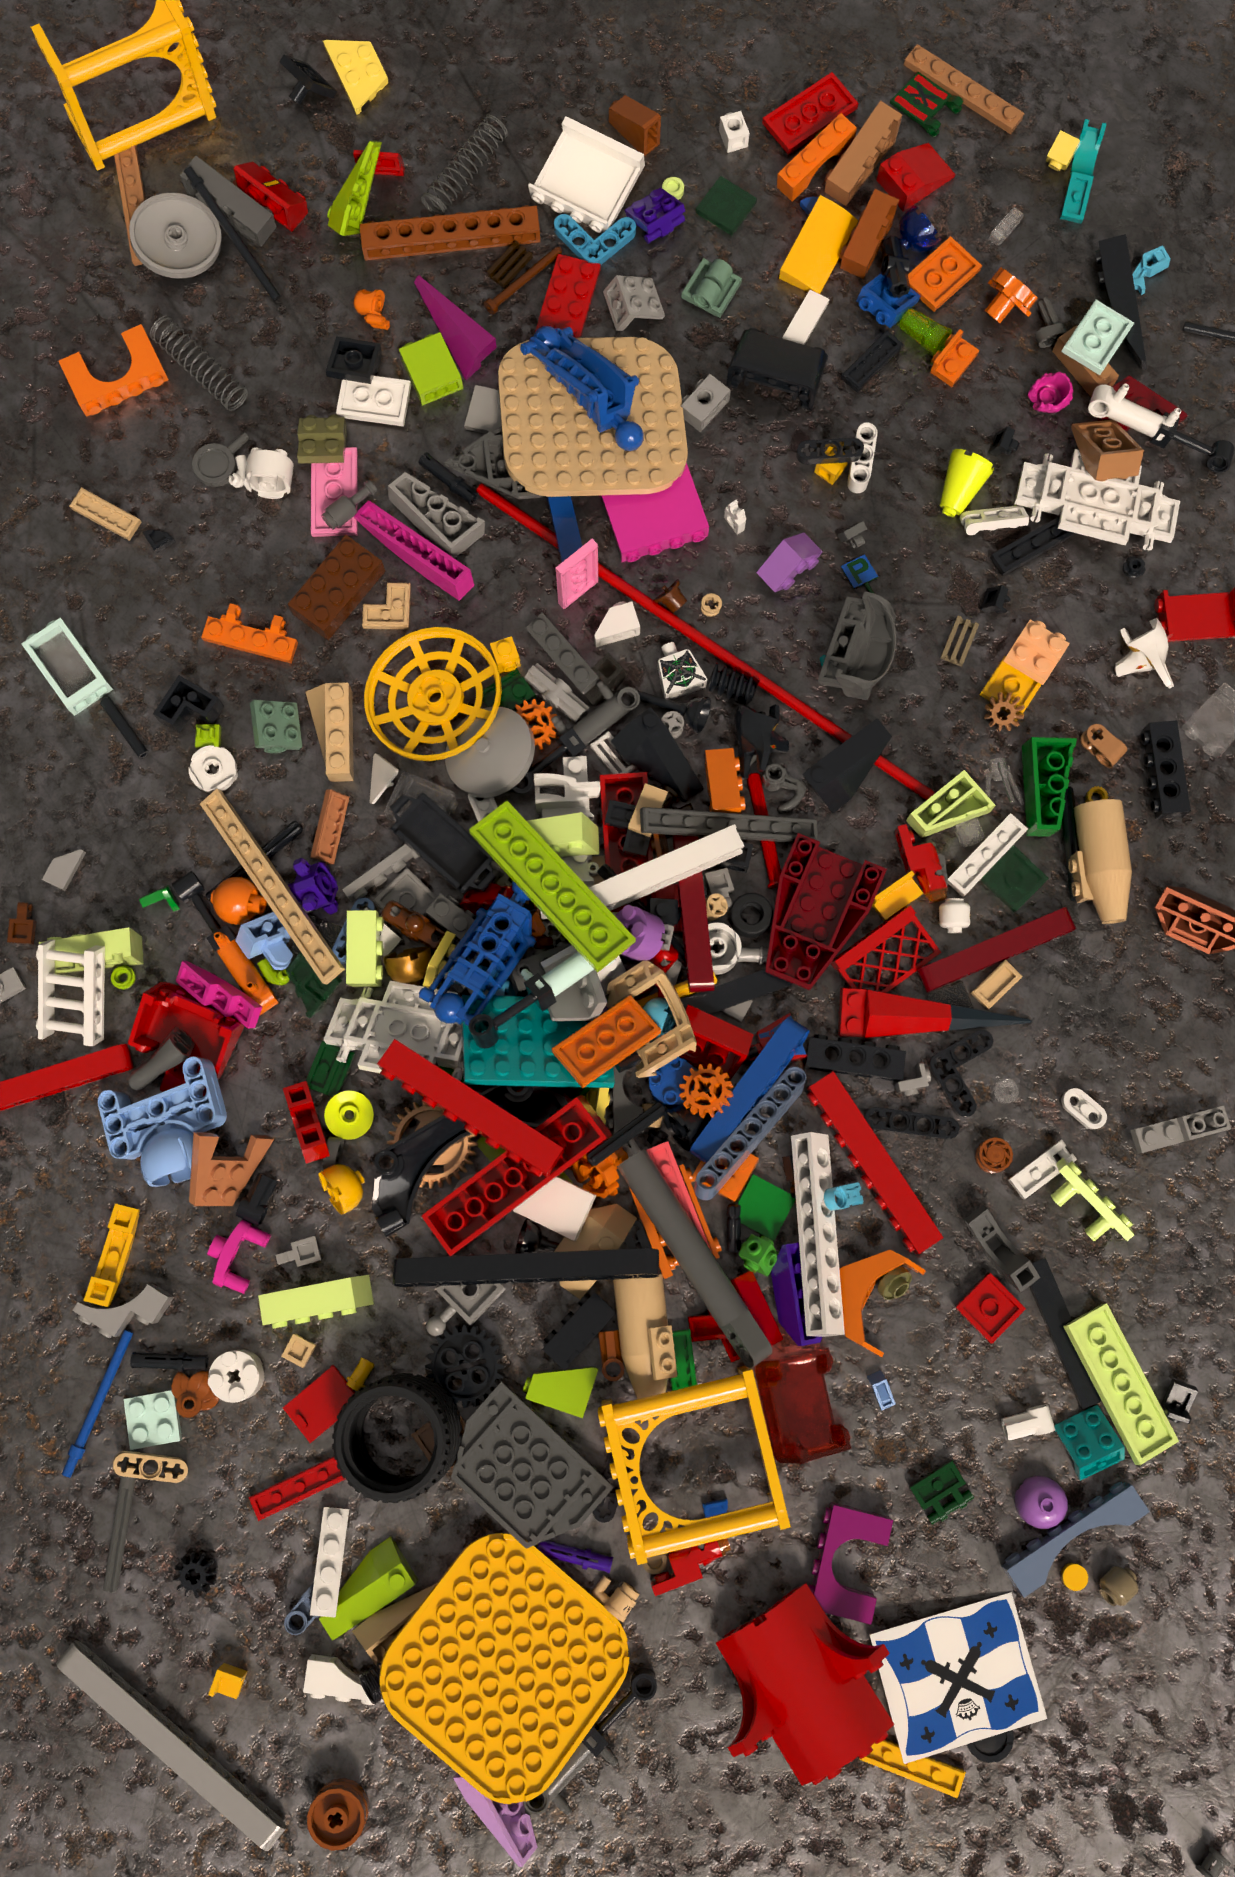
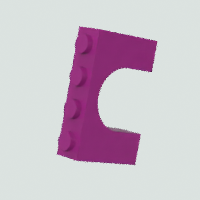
(842, 1525)

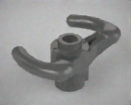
(774, 779)

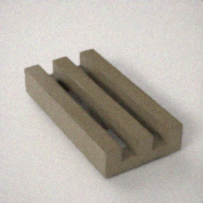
(966, 624)

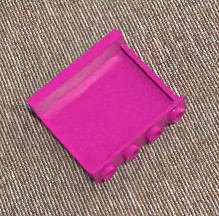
(656, 520)

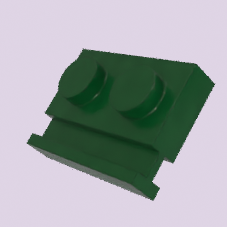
(514, 691)
(326, 1072)

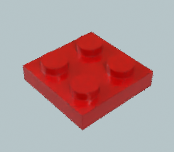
(990, 1308)

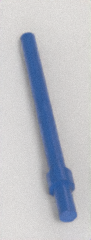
(77, 1450)

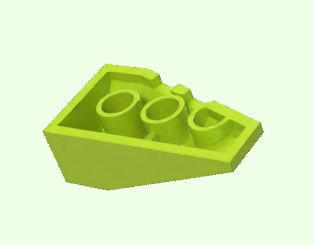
(351, 202)
(374, 1584)

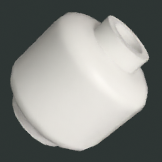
(954, 915)

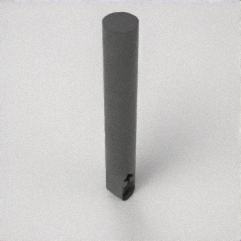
(695, 1258)

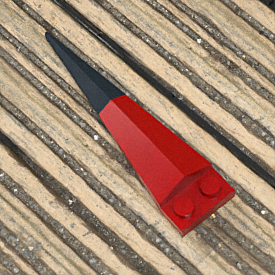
(879, 1014)

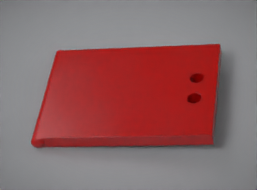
(319, 1404)

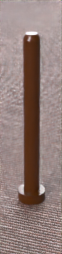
(492, 304)

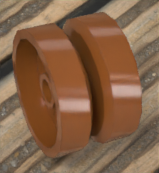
(335, 1830)

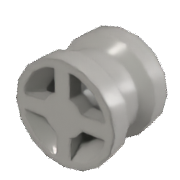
(673, 719)

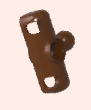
(412, 924)

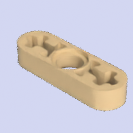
(168, 1476)

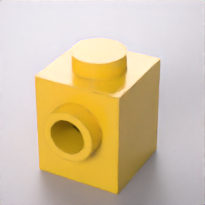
(505, 655)

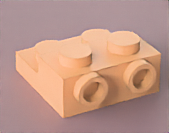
(1037, 651)

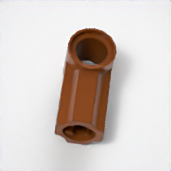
(610, 1352)

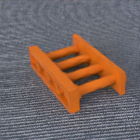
(668, 1263)

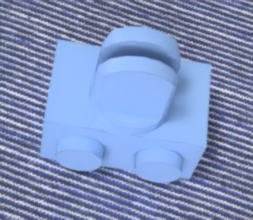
(267, 937)

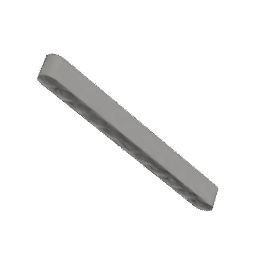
(171, 1745)

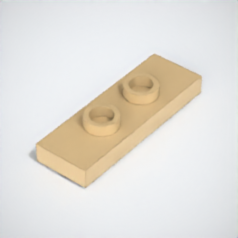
(105, 514)

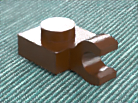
(22, 929)

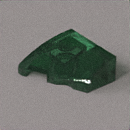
(309, 986)

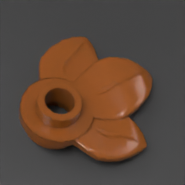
(193, 1389)

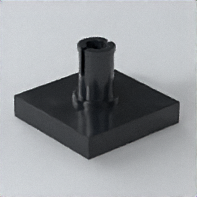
(307, 79)

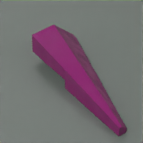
(462, 335)

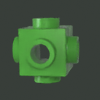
(758, 1254)

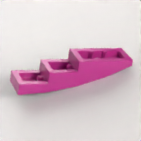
(220, 994)

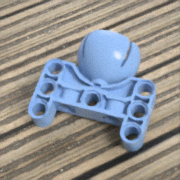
(166, 1136)

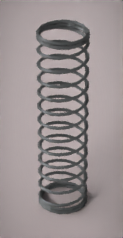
(440, 202)
(163, 335)

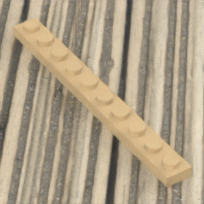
(272, 887)

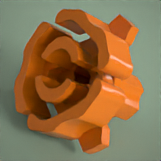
(1011, 293)
(602, 1176)

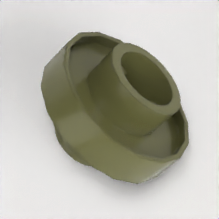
(894, 1283)

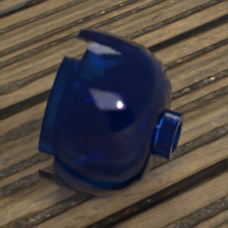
(917, 231)

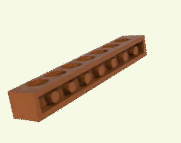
(442, 241)

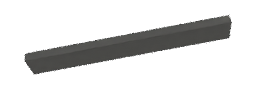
(706, 823)

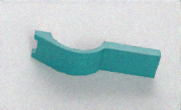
(1082, 173)

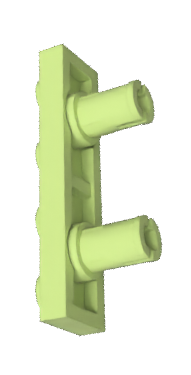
(1108, 1216)

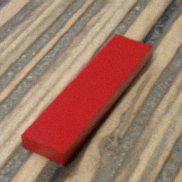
(296, 1488)

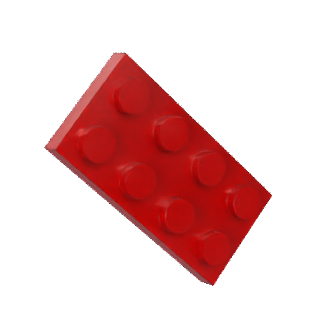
(809, 113)
(569, 294)

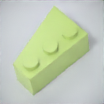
(951, 805)
(364, 949)

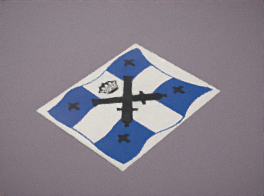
(958, 1677)

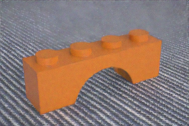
(829, 142)

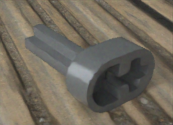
(1053, 330)
(335, 1147)

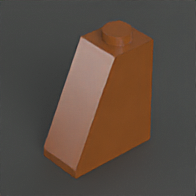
(636, 124)

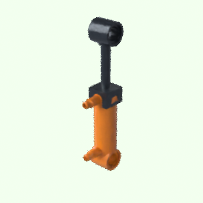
(224, 944)

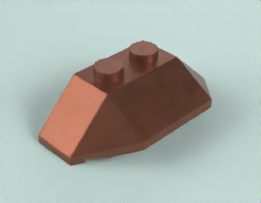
(1196, 920)

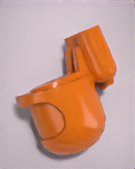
(371, 305)

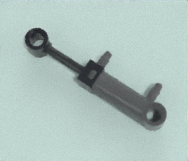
(584, 731)
(593, 1745)

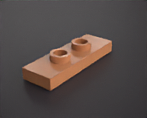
(329, 827)

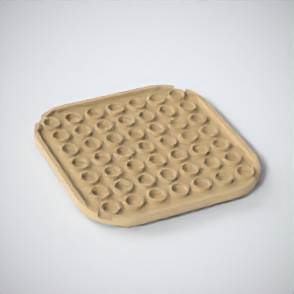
(557, 447)

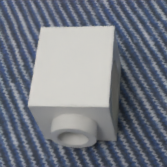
(734, 131)

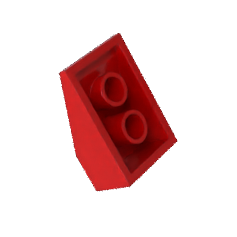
(913, 174)

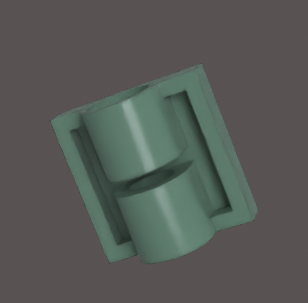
(712, 286)
(275, 726)

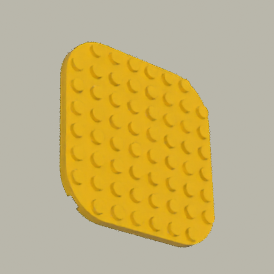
(504, 1668)

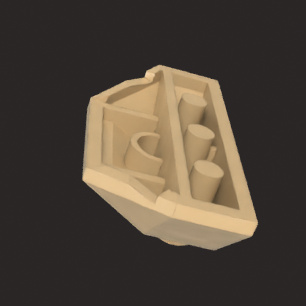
(603, 1230)

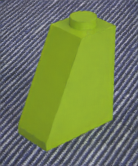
(562, 1389)

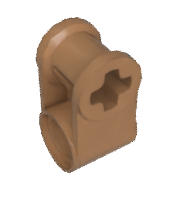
(1105, 746)

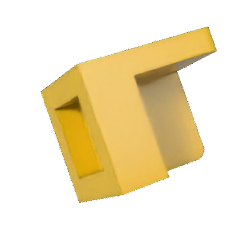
(830, 471)
(228, 1681)

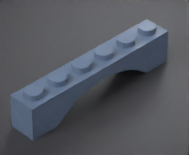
(1031, 1567)

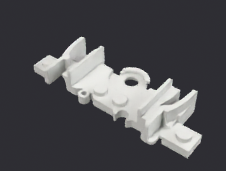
(576, 800)

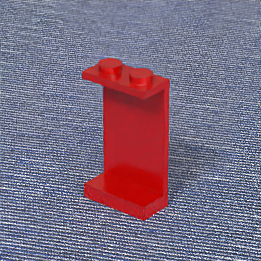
(1197, 615)

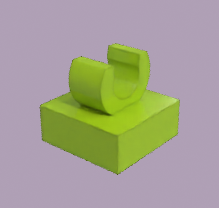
(207, 735)

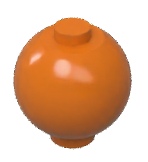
(237, 900)

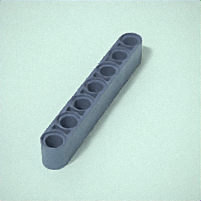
(748, 1142)

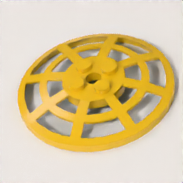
(425, 686)

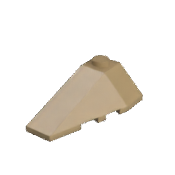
(383, 1626)

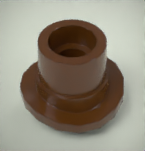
(672, 597)

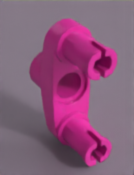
(226, 1249)

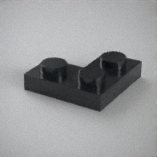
(619, 816)

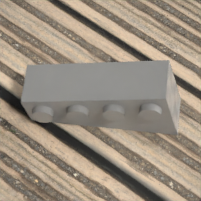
(438, 519)

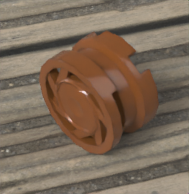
(993, 1155)

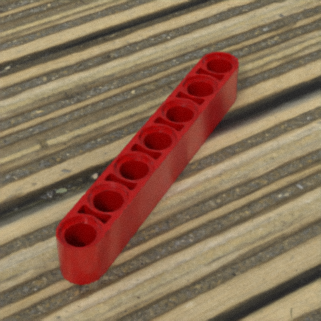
(65, 1076)

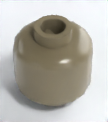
(1118, 1586)

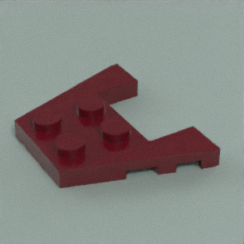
(1146, 398)

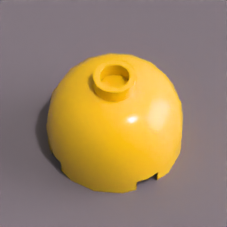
(343, 1187)

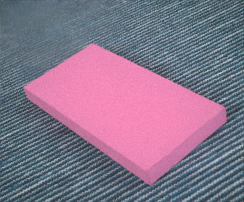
(327, 485)
(577, 574)

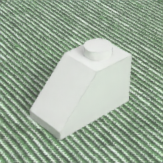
(618, 624)

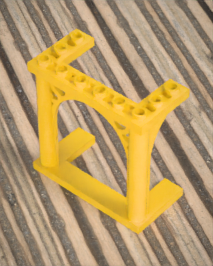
(162, 30)
(695, 1532)

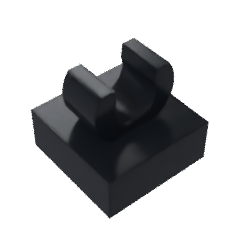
(1003, 442)
(995, 599)

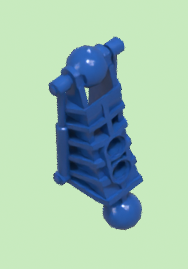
(592, 379)
(450, 1006)

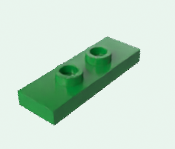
(684, 1360)

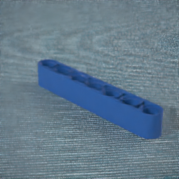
(751, 1087)

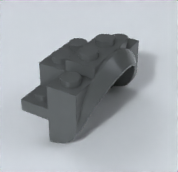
(860, 653)

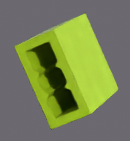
(431, 368)

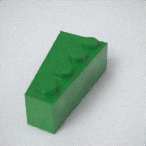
(1045, 782)

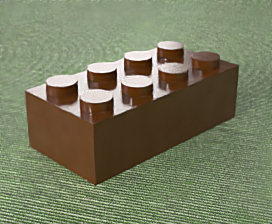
(336, 587)

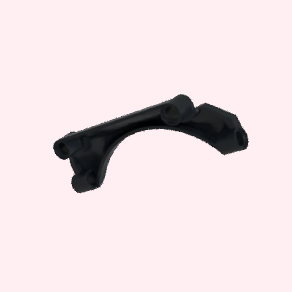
(417, 1152)

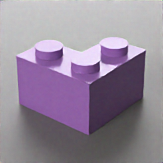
(788, 560)

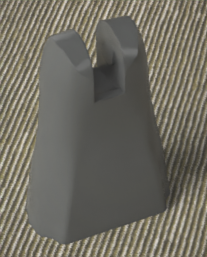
(170, 1053)

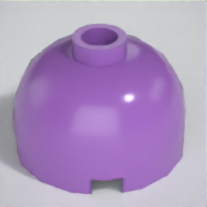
(1041, 1502)

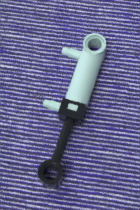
(540, 990)

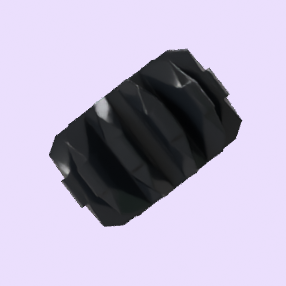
(200, 1566)

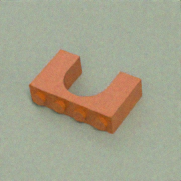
(97, 395)

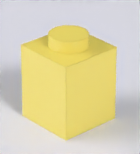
(1062, 151)

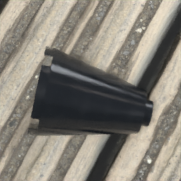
(685, 1124)

